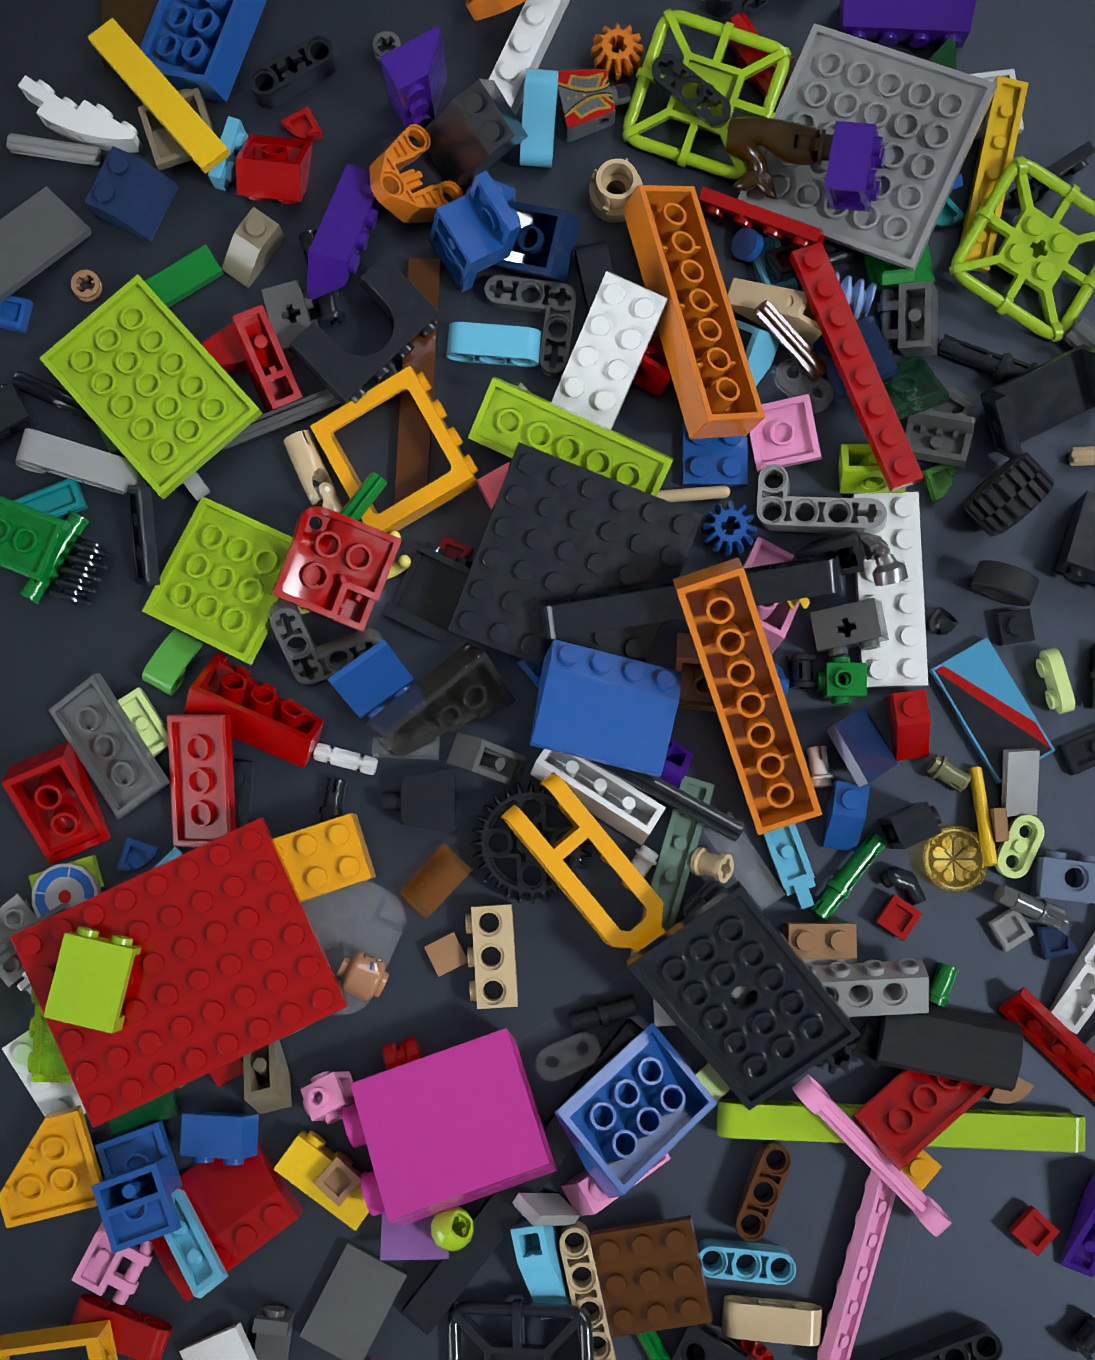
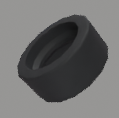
(1005, 583)

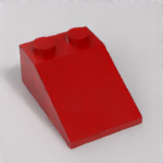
(56, 802)

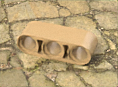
(771, 1320)

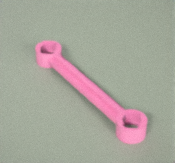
(923, 1206)

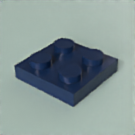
(877, 347)

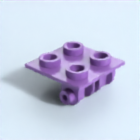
(409, 1241)

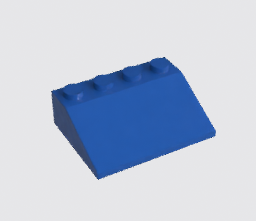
(201, 42)
(605, 708)
(633, 1111)

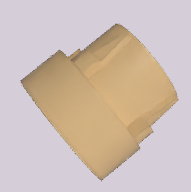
(610, 175)

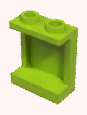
(91, 980)

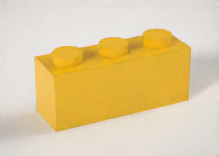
(305, 1163)

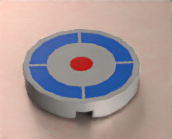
(62, 885)

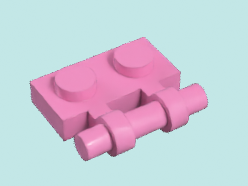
(100, 1266)

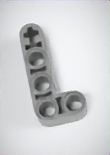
(52, 454)
(821, 506)

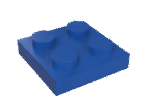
(714, 461)

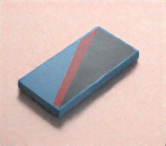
(989, 705)

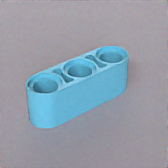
(539, 117)
(493, 344)
(757, 1272)

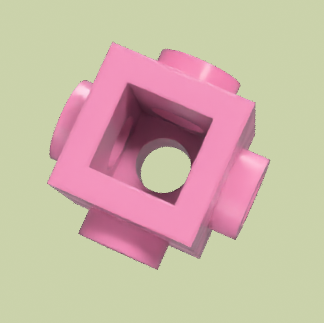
(328, 1096)

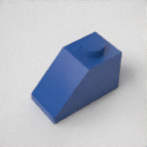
(845, 815)

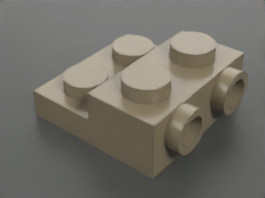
(164, 147)

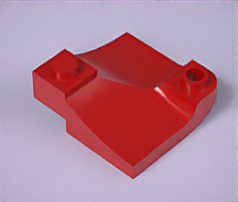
(336, 567)

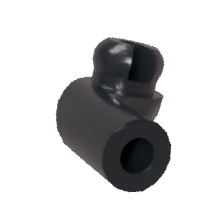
(905, 880)

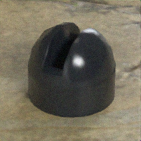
(943, 621)

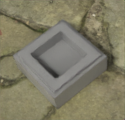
(1009, 929)

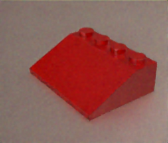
(237, 1208)

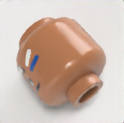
(362, 975)

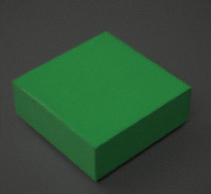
(893, 274)

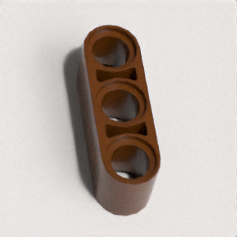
(762, 1206)

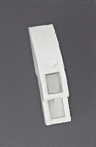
(81, 123)

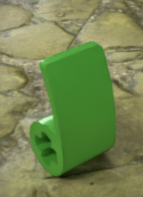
(168, 663)

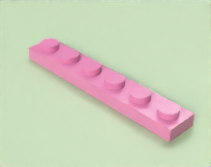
(858, 1270)

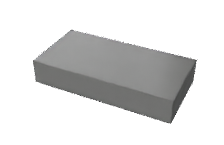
(1020, 781)
(545, 1209)

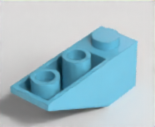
(540, 1262)

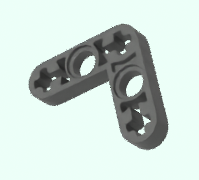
(552, 311)
(319, 656)

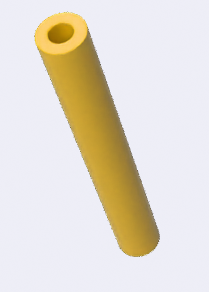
(983, 817)

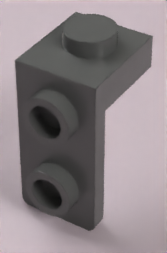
(273, 1332)

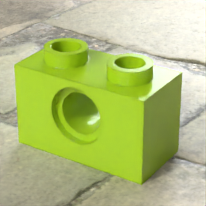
(860, 471)

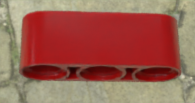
(133, 1331)

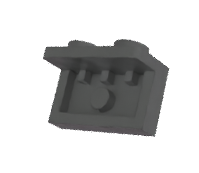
(940, 436)

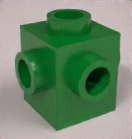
(853, 676)

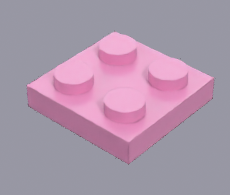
(786, 434)

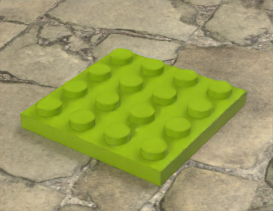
(221, 580)

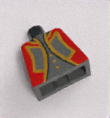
(588, 101)

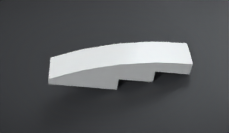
(1077, 995)

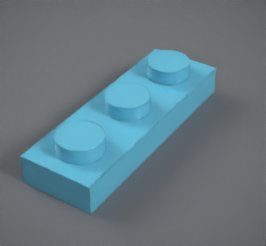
(194, 1249)

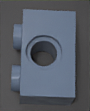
(1049, 878)

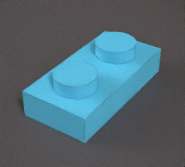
(233, 138)

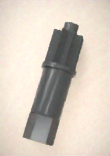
(1037, 909)

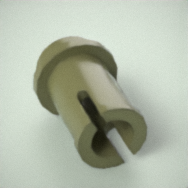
(948, 773)

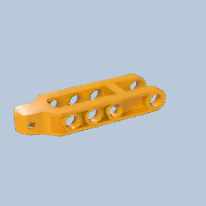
(552, 861)

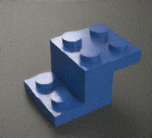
(474, 231)
(137, 1187)

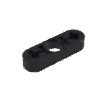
(691, 77)

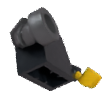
(852, 552)

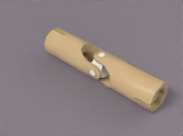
(311, 467)

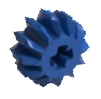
(740, 535)

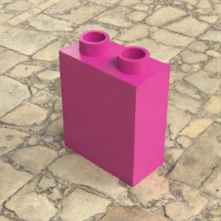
(447, 1129)

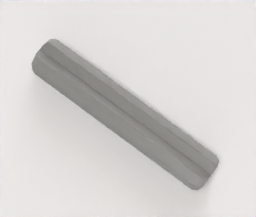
(54, 149)

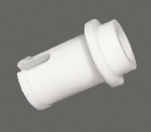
(819, 766)
(644, 859)

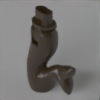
(785, 139)

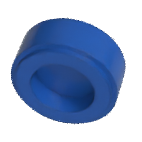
(747, 244)

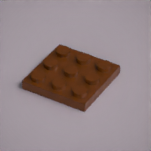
(651, 1276)

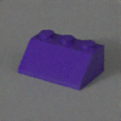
(416, 78)

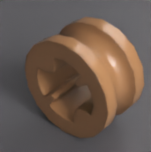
(85, 276)

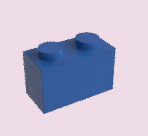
(219, 1135)

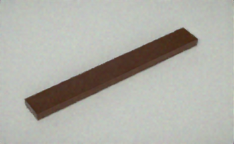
(413, 429)

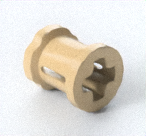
(711, 864)

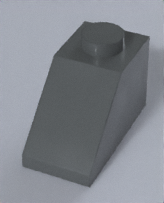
(487, 759)

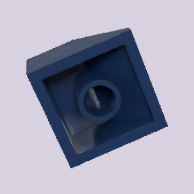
(131, 194)
(543, 242)

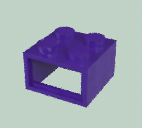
(853, 166)

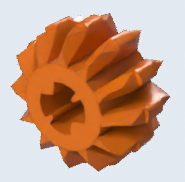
(617, 39)

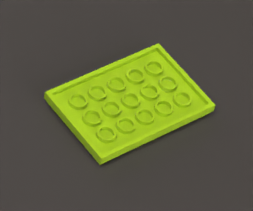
(150, 386)

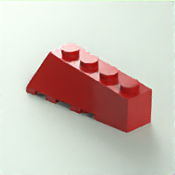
(256, 711)

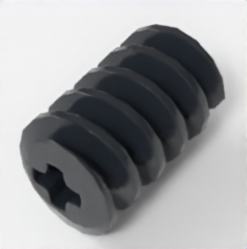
(82, 572)

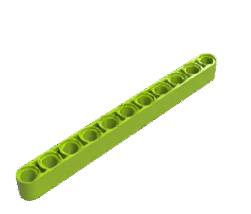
(971, 1130)

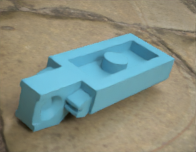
(791, 863)

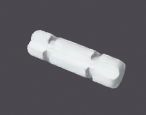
(345, 758)

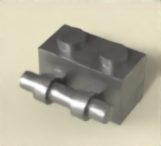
(916, 318)

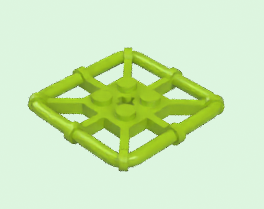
(722, 77)
(1016, 254)

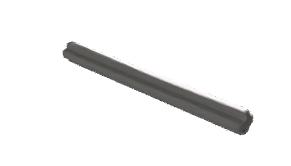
(294, 412)

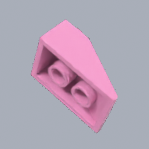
(775, 616)

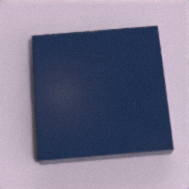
(861, 747)

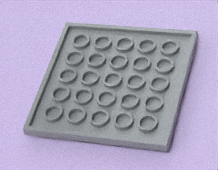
(926, 129)

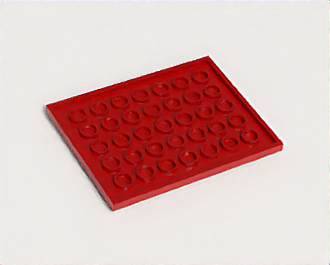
(216, 977)

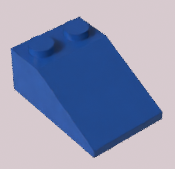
(372, 680)

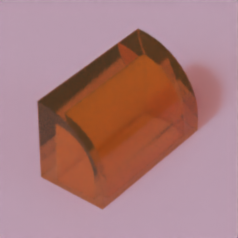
(436, 881)

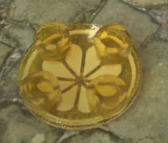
(955, 859)

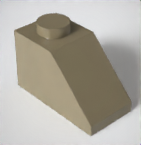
(252, 247)
(267, 1079)

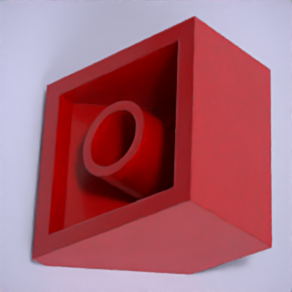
(273, 168)

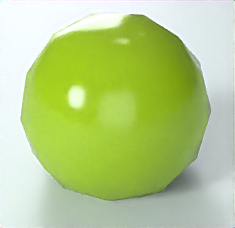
(452, 1228)

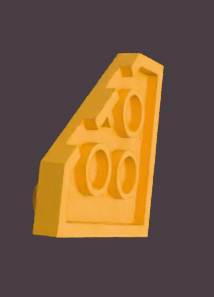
(53, 1172)

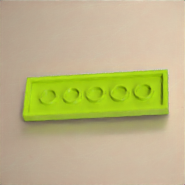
(517, 416)

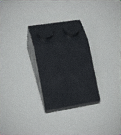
(473, 132)

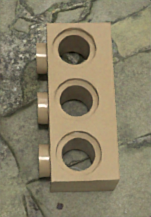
(502, 972)

